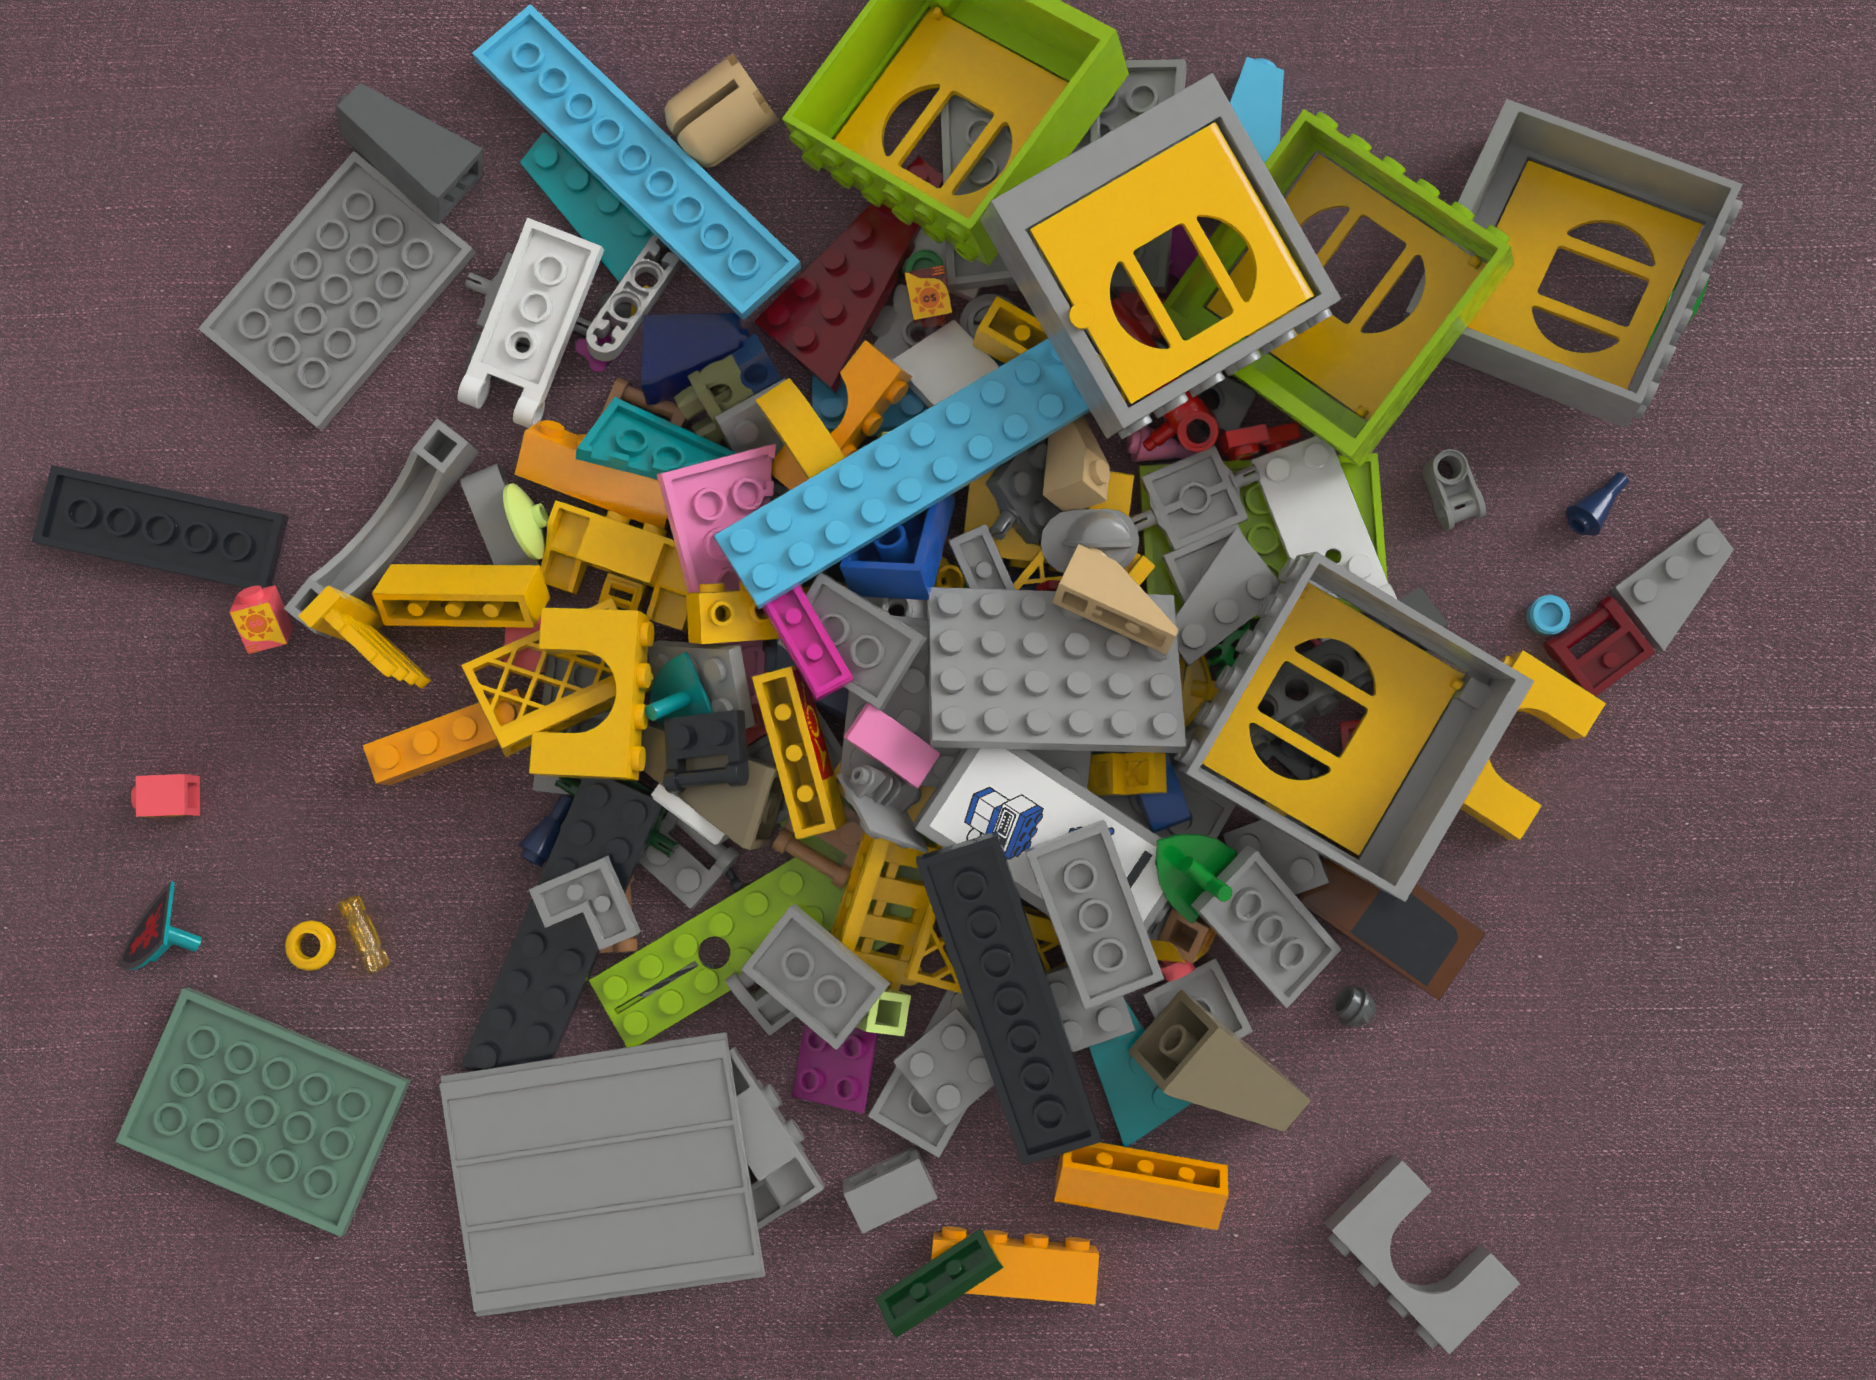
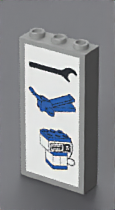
(1031, 805)

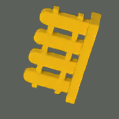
(359, 624)
(869, 883)

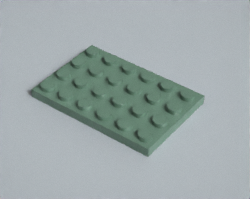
(263, 1111)

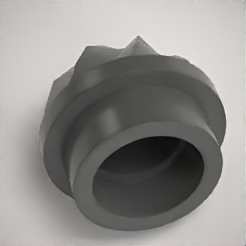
(1354, 1006)

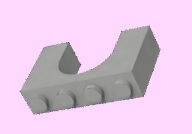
(1443, 1309)

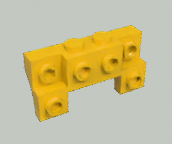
(612, 545)

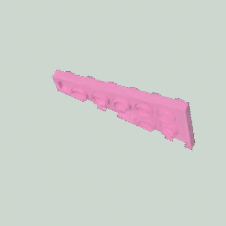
(706, 501)

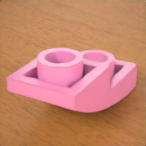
(892, 745)

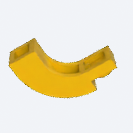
(799, 428)

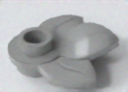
(895, 326)

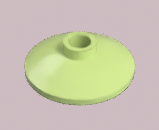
(526, 521)

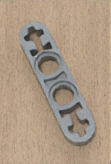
(632, 293)

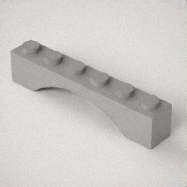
(424, 481)

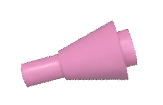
(1168, 450)

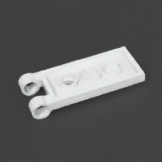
(538, 303)
(1317, 509)

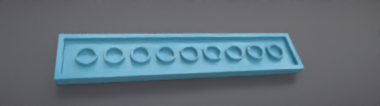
(637, 162)
(901, 474)

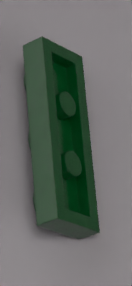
(938, 1283)

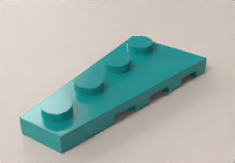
(587, 204)
(643, 443)
(1130, 1092)

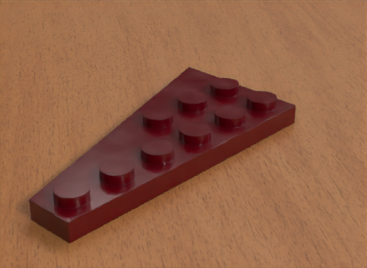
(844, 289)

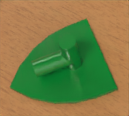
(1189, 867)

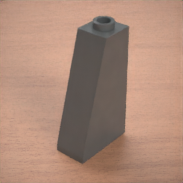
(411, 151)

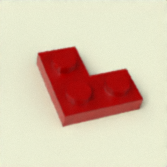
(1245, 442)

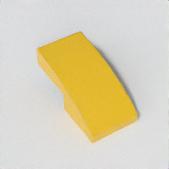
(1127, 774)

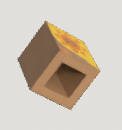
(1189, 939)

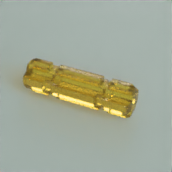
(363, 934)

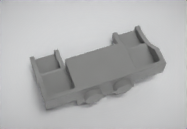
(771, 1148)

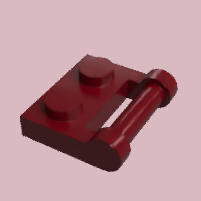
(1609, 657)

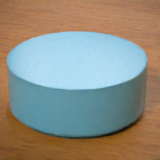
(1548, 615)

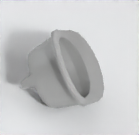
(1092, 528)

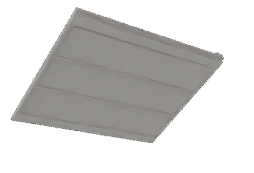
(601, 1175)

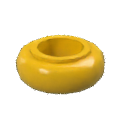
(294, 940)

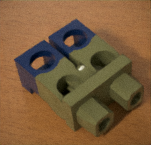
(726, 385)

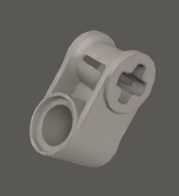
(1454, 491)

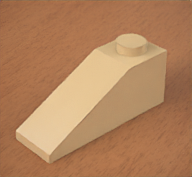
(1075, 468)
(1110, 597)

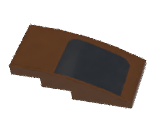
(1413, 937)

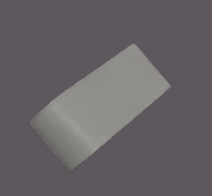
(485, 499)

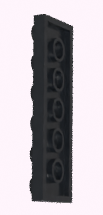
(159, 528)

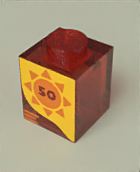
(928, 296)

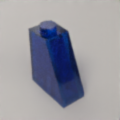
(681, 345)

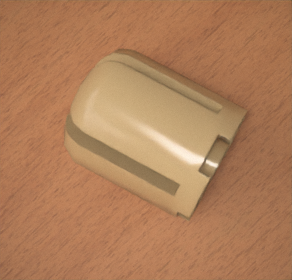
(718, 114)

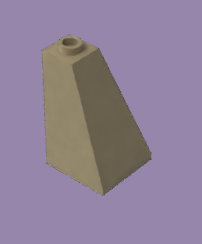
(740, 812)
(1212, 1067)

